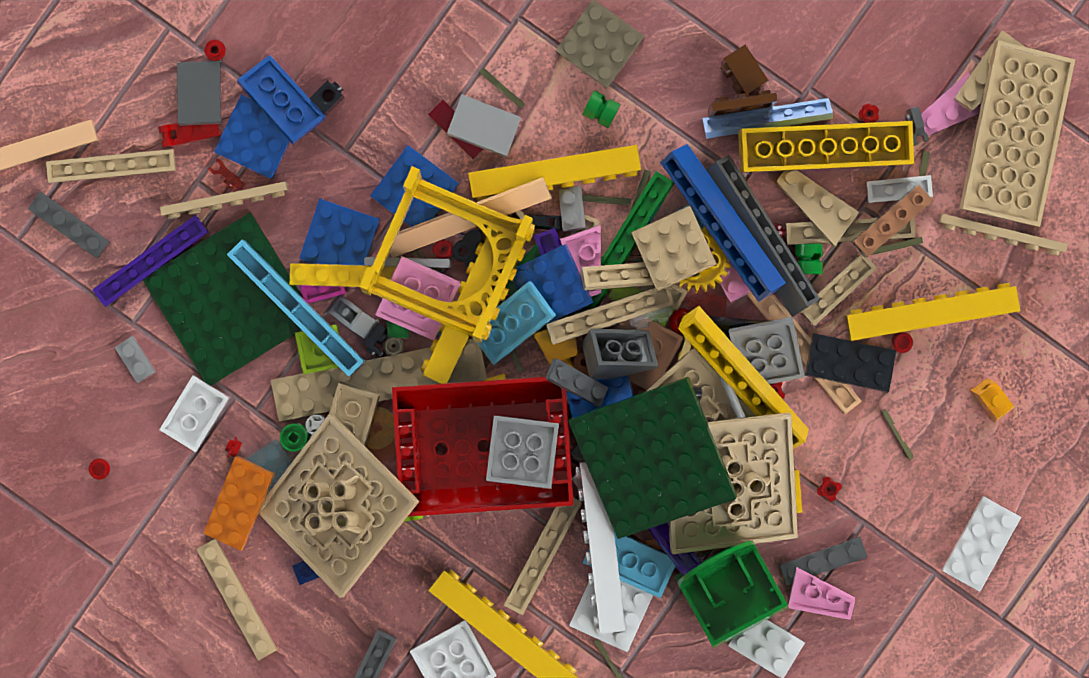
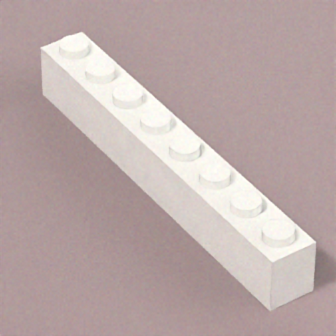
(601, 557)

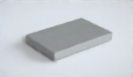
(483, 125)

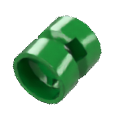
(601, 109)
(809, 258)
(294, 437)

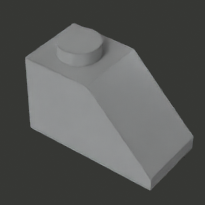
(353, 317)

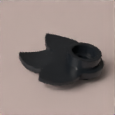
(470, 242)

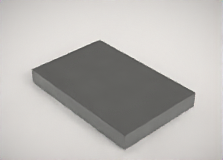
(199, 93)

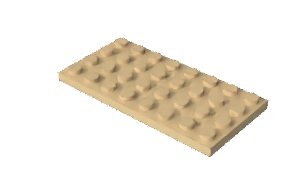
(1017, 133)

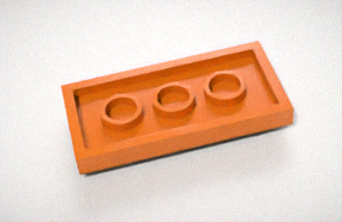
(239, 503)

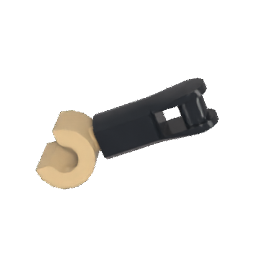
(540, 221)

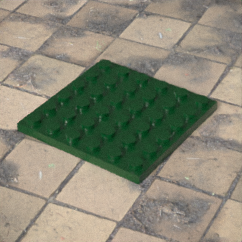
(217, 306)
(653, 458)

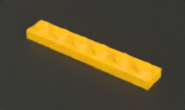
(332, 274)

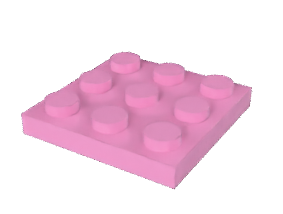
(425, 282)

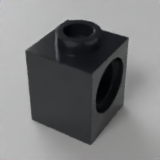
(318, 99)

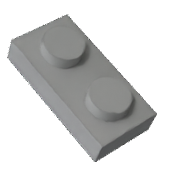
(572, 209)
(135, 359)

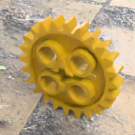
(711, 274)

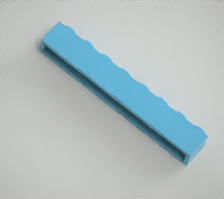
(296, 308)

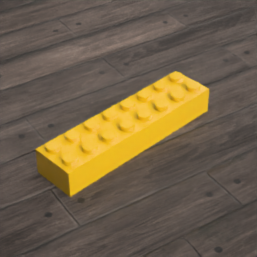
(826, 146)

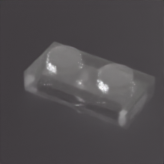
(659, 315)

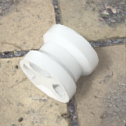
(312, 425)

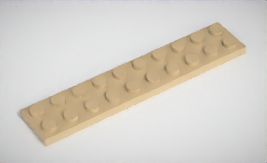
(314, 392)

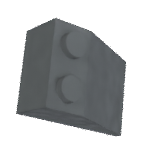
(618, 352)

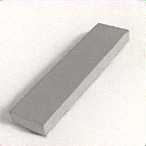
(430, 263)

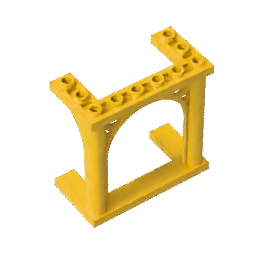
(513, 229)

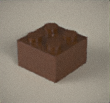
(743, 71)

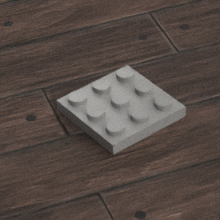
(771, 349)
(522, 452)

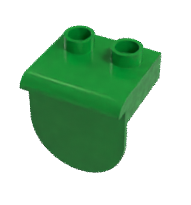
(731, 592)

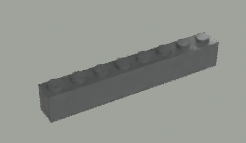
(797, 292)

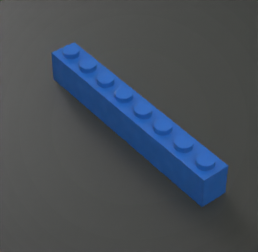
(722, 222)

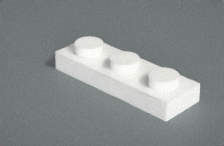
(896, 188)

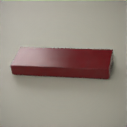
(443, 115)

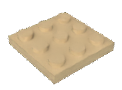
(673, 248)

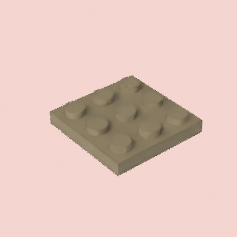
(600, 43)

